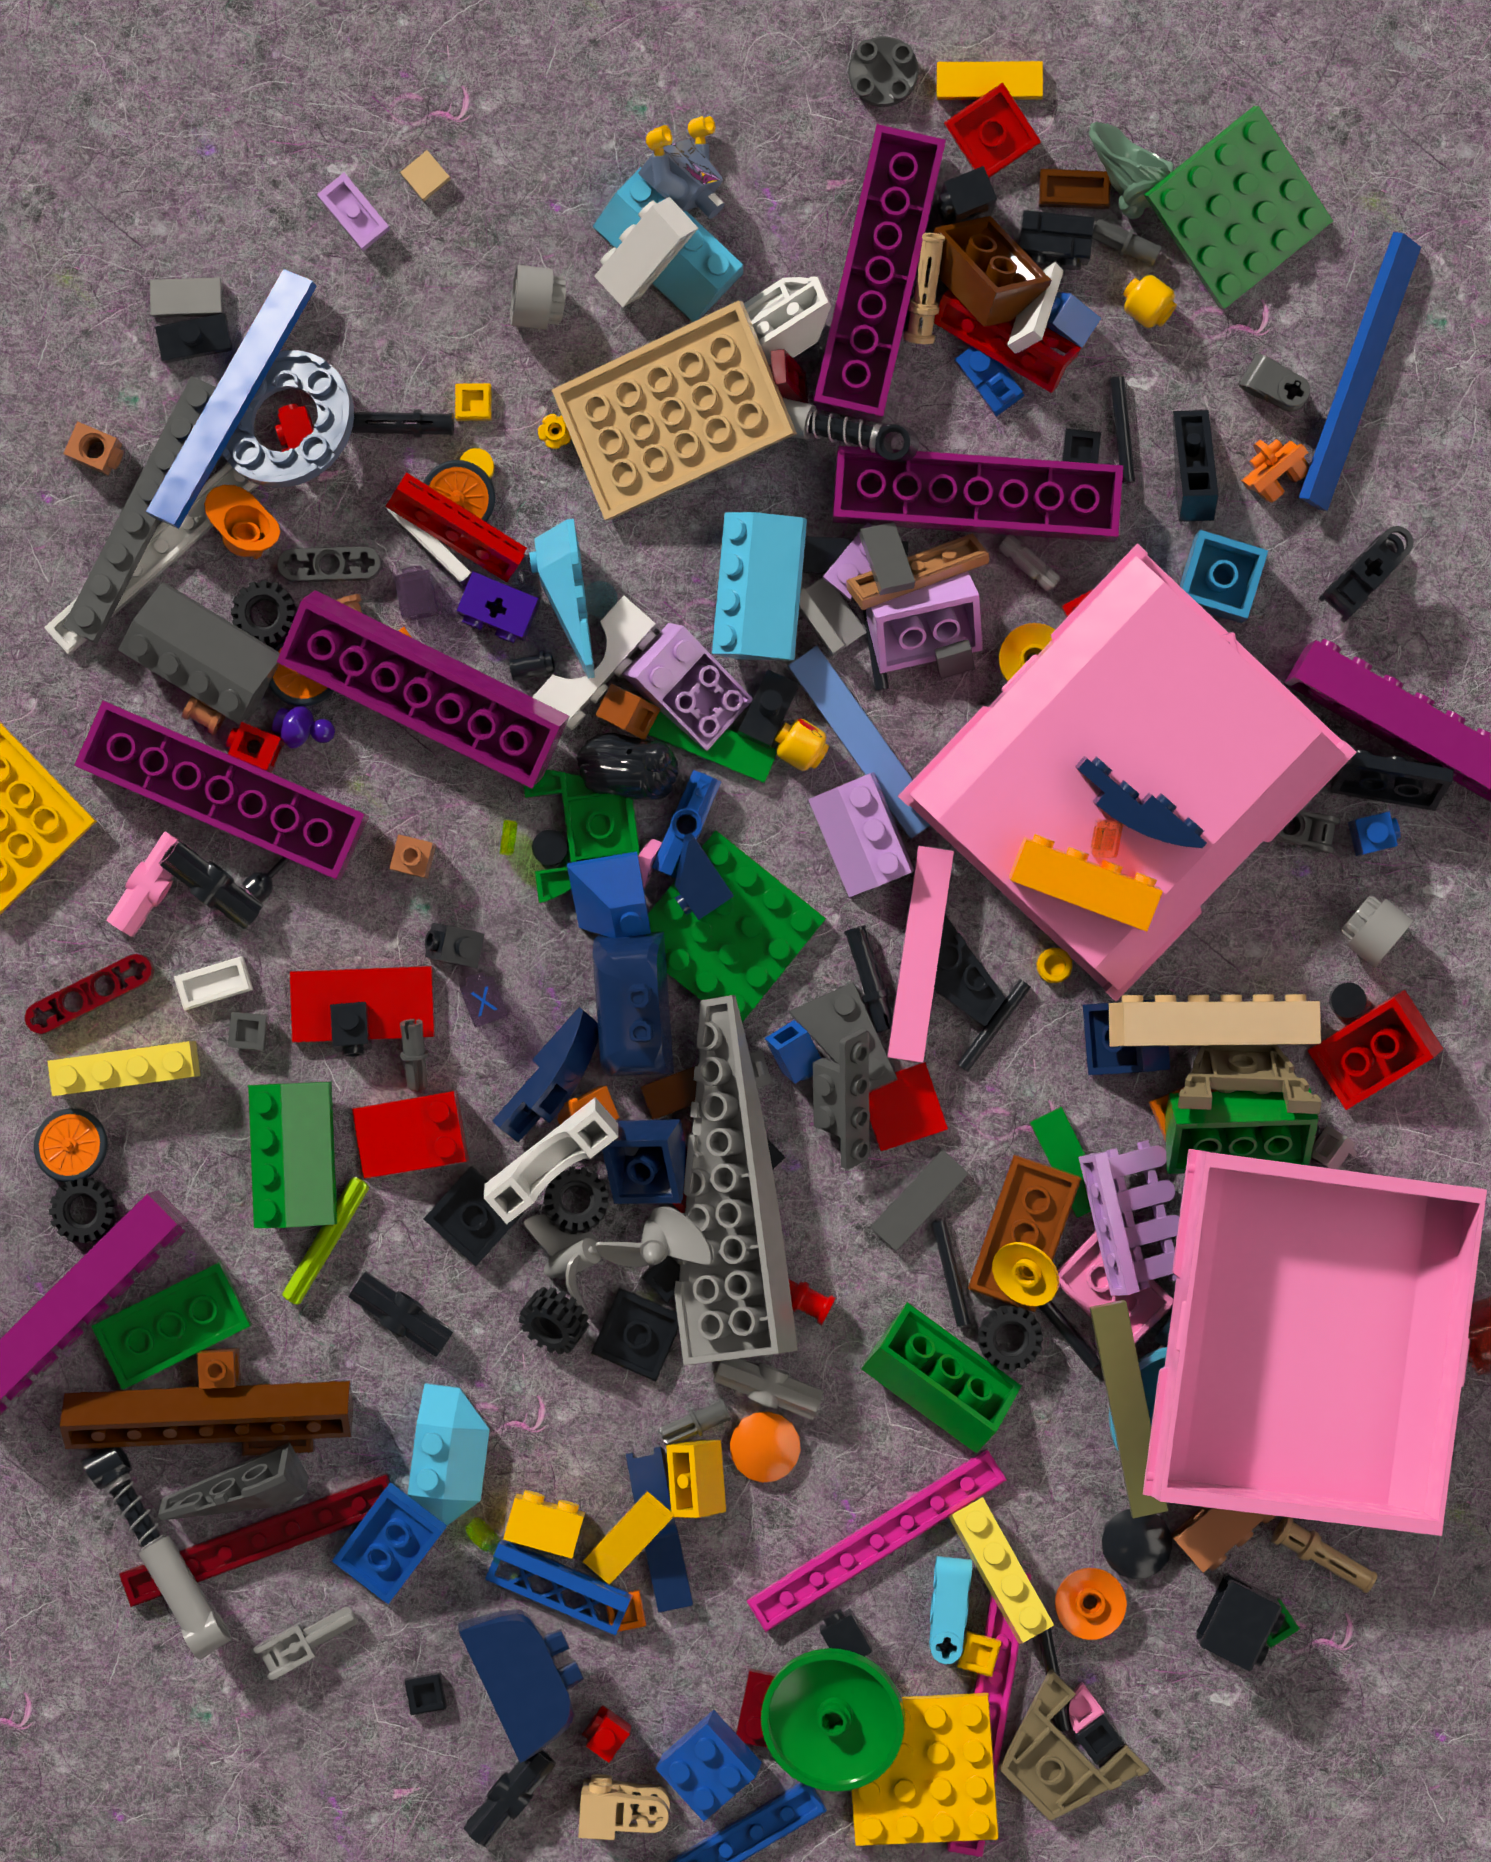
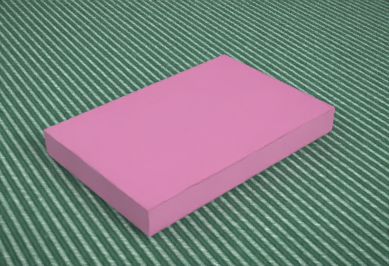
(1087, 1285)

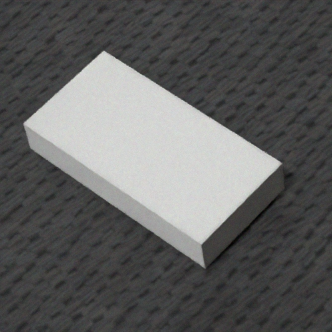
(213, 983)

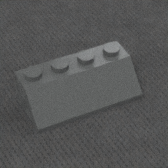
(201, 653)

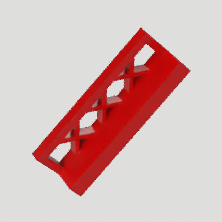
(1035, 363)
(456, 527)

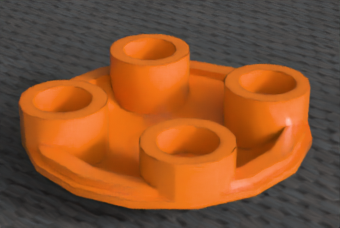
(765, 1446)

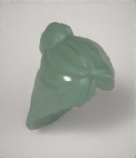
(1128, 166)

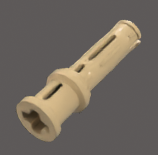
(920, 306)
(1309, 1546)

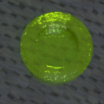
(508, 837)
(482, 1534)

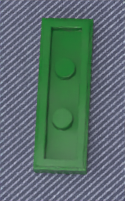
(1062, 1151)

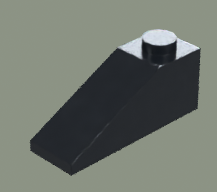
(1194, 466)

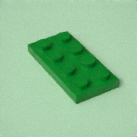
(171, 1325)

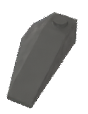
(252, 1485)

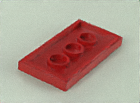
(389, 992)

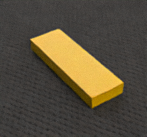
(976, 79)
(628, 1537)

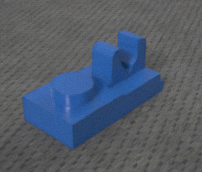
(989, 380)

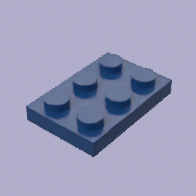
(389, 1543)

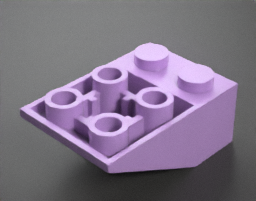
(688, 685)

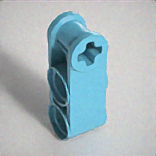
(949, 1606)

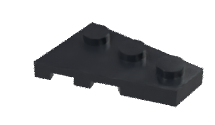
(964, 979)

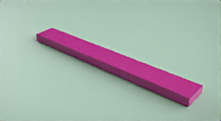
(876, 1540)
(999, 1691)

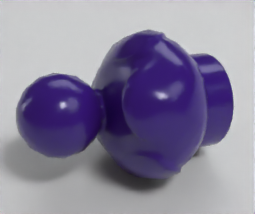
(298, 724)

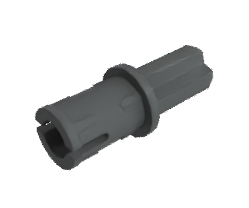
(1125, 242)
(414, 1054)
(695, 1423)

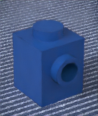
(1072, 319)
(1374, 833)
(793, 1051)

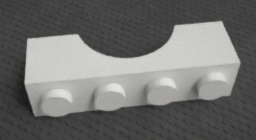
(625, 632)
(527, 1176)

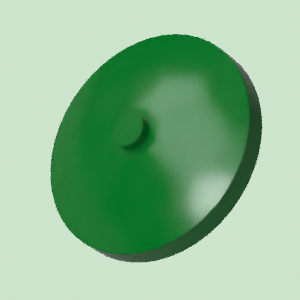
(833, 1719)

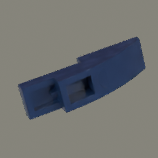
(1149, 817)
(559, 1072)

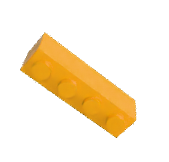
(1085, 883)

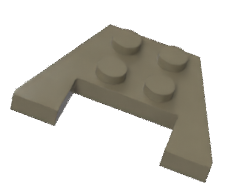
(1246, 1069)
(1051, 1766)

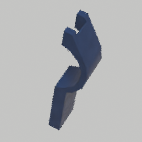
(665, 1549)

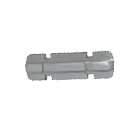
(1029, 563)

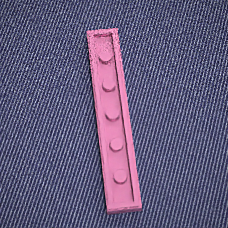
(920, 954)

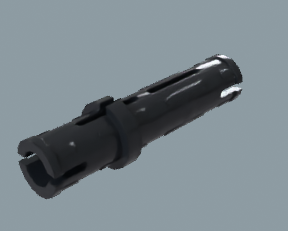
(441, 423)
(870, 978)

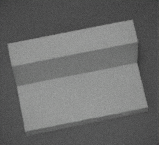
(830, 616)

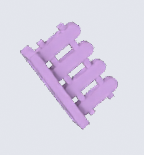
(1113, 1217)

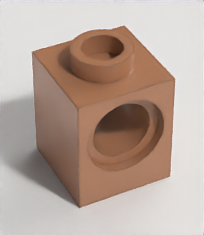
(80, 442)
(413, 856)

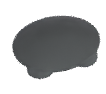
(883, 71)

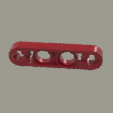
(87, 989)

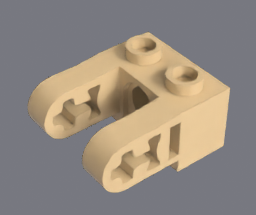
(609, 1805)

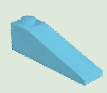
(561, 577)

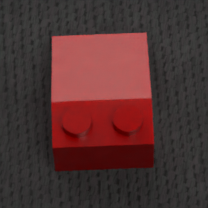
(1375, 1049)
(410, 1134)

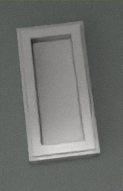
(186, 297)

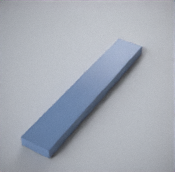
(857, 734)

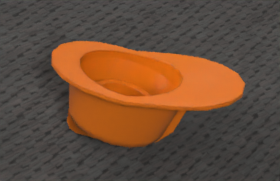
(241, 521)

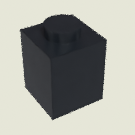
(844, 1632)

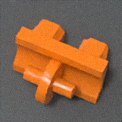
(1271, 463)

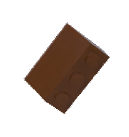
(988, 270)

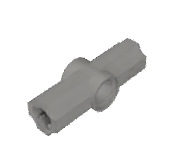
(769, 1386)

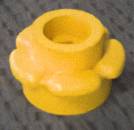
(552, 440)

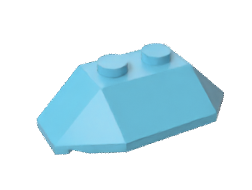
(448, 1453)

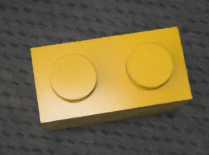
(696, 1478)
(544, 1524)

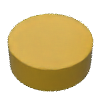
(480, 458)
(1054, 965)

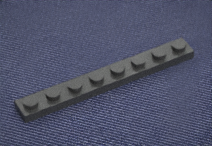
(134, 525)

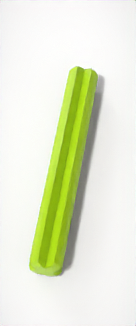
(325, 1242)

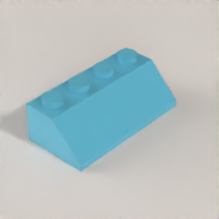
(699, 270)
(759, 586)

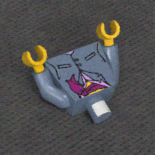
(684, 167)

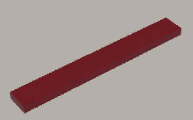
(264, 1537)

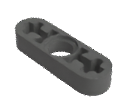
(303, 574)

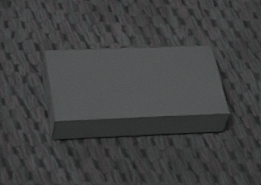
(887, 558)

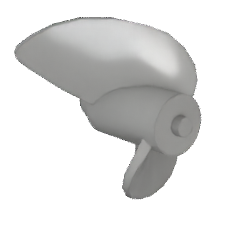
(664, 1235)
(567, 1252)

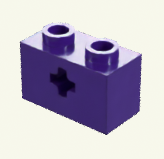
(482, 593)

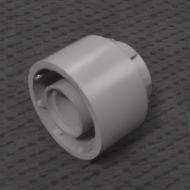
(536, 297)
(1375, 929)

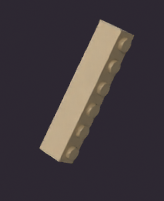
(1214, 1023)

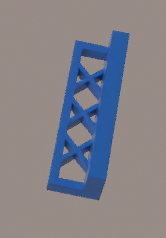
(564, 1576)

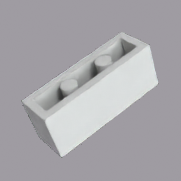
(645, 250)

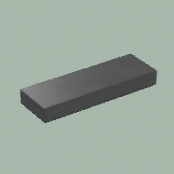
(919, 1200)

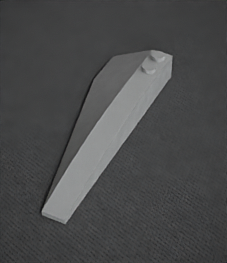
(743, 1296)

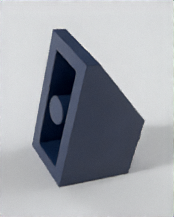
(698, 881)

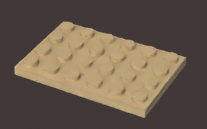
(674, 411)

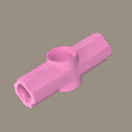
(144, 890)

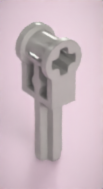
(297, 1644)

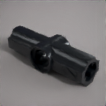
(211, 884)
(401, 1313)
(508, 1797)

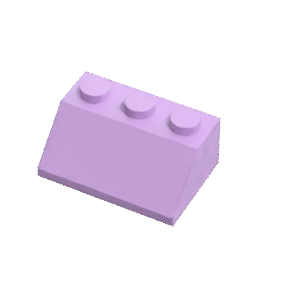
(917, 623)
(861, 834)

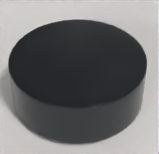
(549, 847)
(1347, 1000)

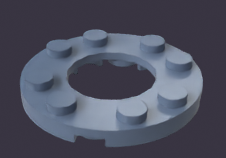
(318, 450)

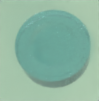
(600, 598)

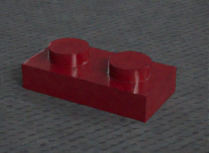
(788, 376)
(749, 1724)

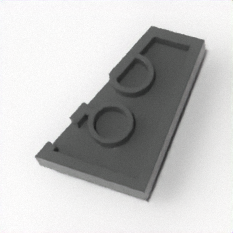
(837, 1016)

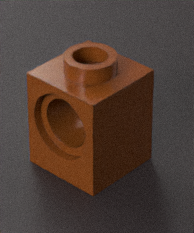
(627, 711)
(219, 1368)

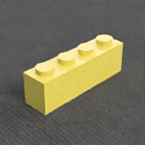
(123, 1068)
(1001, 1571)

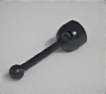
(261, 884)

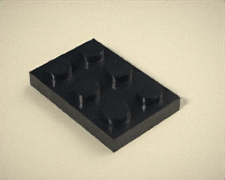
(1393, 780)

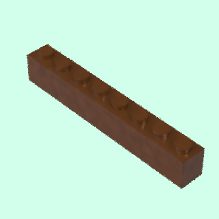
(207, 1415)

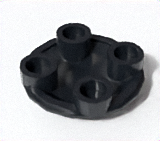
(1136, 1545)

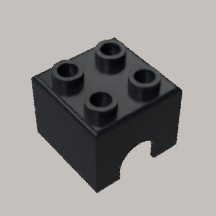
(1239, 1622)

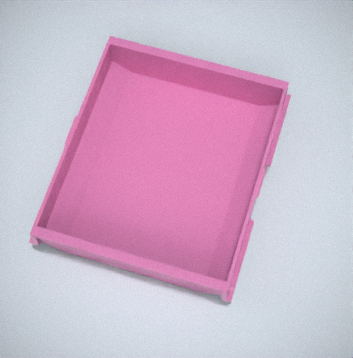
(1172, 713)
(1315, 1343)

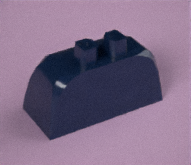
(633, 1005)
(522, 1677)

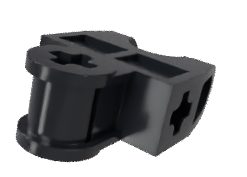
(1353, 586)

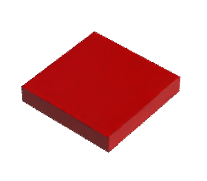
(992, 131)
(906, 1109)

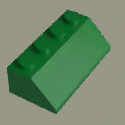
(1239, 1126)
(292, 1154)
(942, 1378)

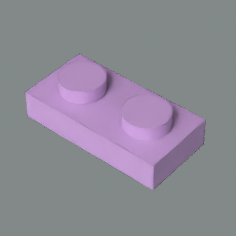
(353, 211)
(848, 565)

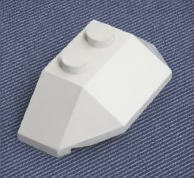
(789, 315)

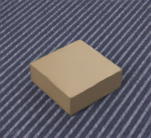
(425, 175)

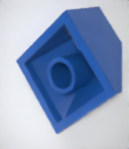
(610, 895)

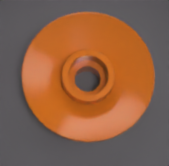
(1097, 1620)

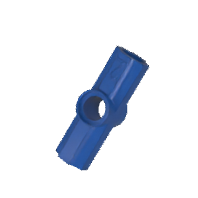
(696, 803)

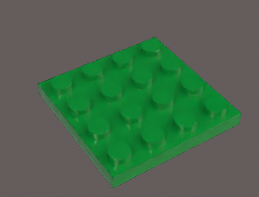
(1238, 207)
(743, 941)

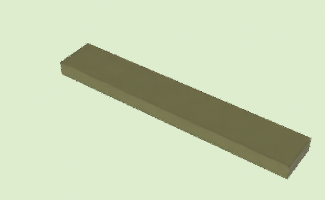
(1125, 1401)

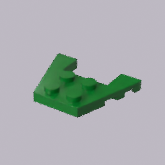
(594, 823)

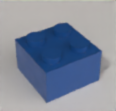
(708, 1765)

